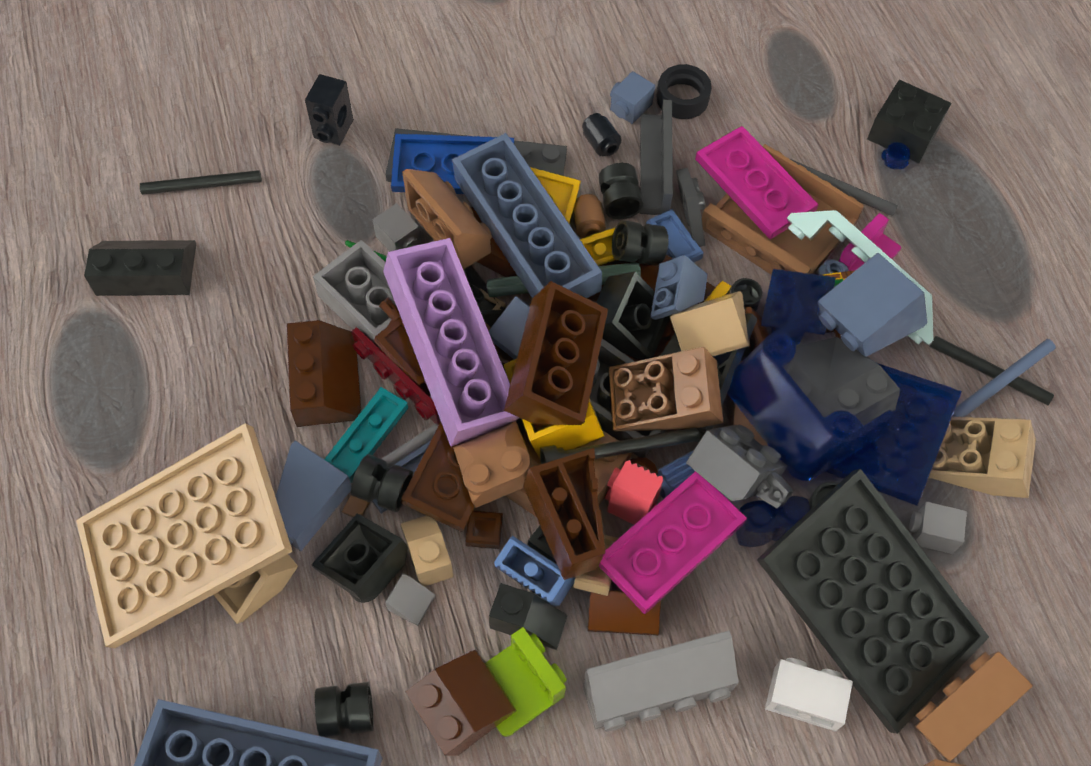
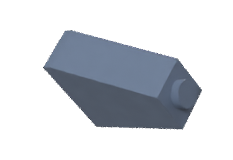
(308, 493)

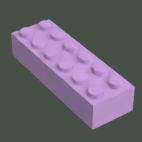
(449, 339)

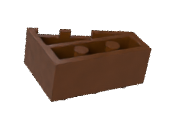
(568, 511)

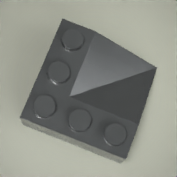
(842, 380)

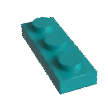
(367, 431)

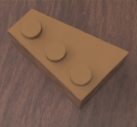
(971, 704)

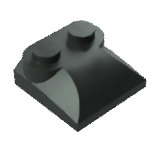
(362, 559)

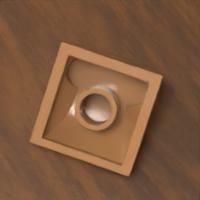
(494, 464)

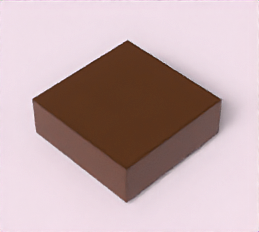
(484, 530)

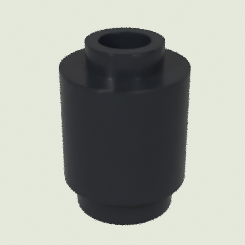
(601, 134)

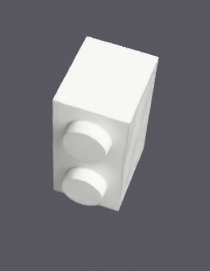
(809, 694)

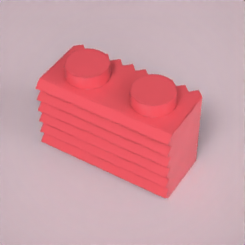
(632, 492)

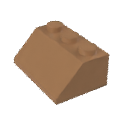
(445, 216)

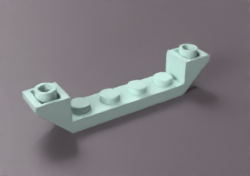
(811, 223)

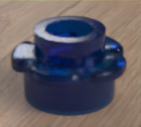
(896, 156)

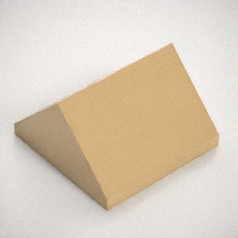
(713, 324)

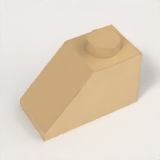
(427, 550)

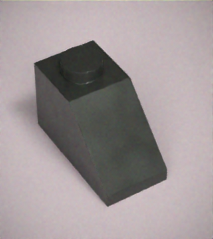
(519, 609)

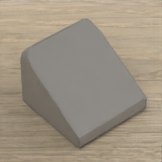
(409, 599)

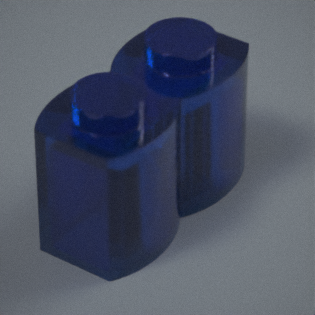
(769, 523)

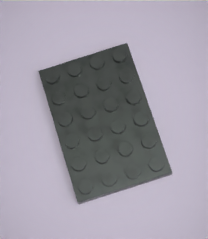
(874, 600)

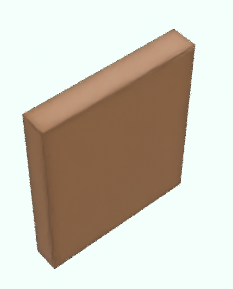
(355, 505)

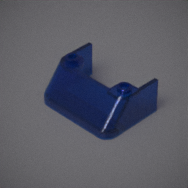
(787, 415)

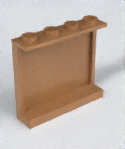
(785, 251)

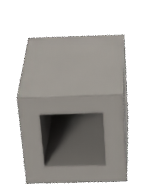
(396, 229)
(938, 527)

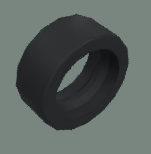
(689, 76)

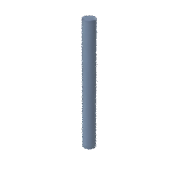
(1004, 378)

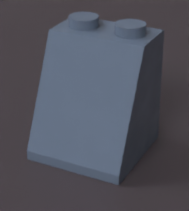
(874, 307)

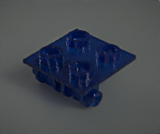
(793, 296)

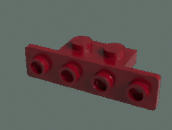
(402, 383)

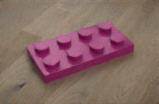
(755, 181)
(671, 541)

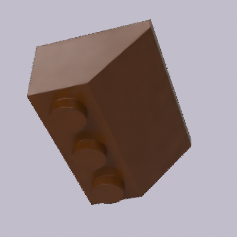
(322, 374)

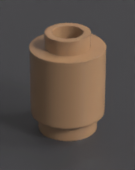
(588, 215)

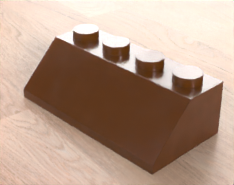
(557, 358)

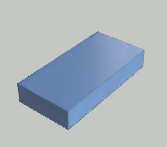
(679, 239)

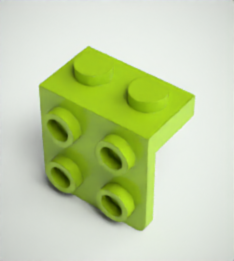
(526, 680)

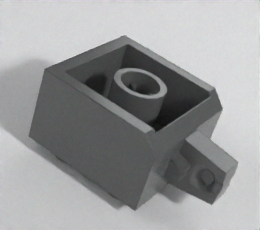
(740, 465)

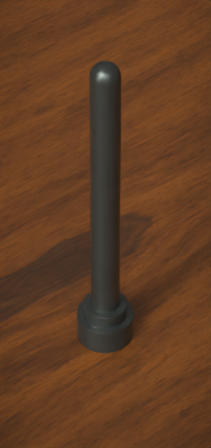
(625, 446)

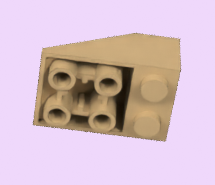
(987, 455)

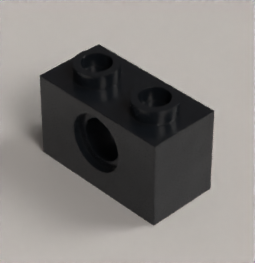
(329, 109)

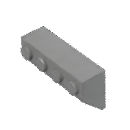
(661, 681)

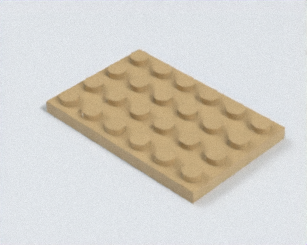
(182, 536)

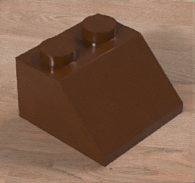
(460, 702)

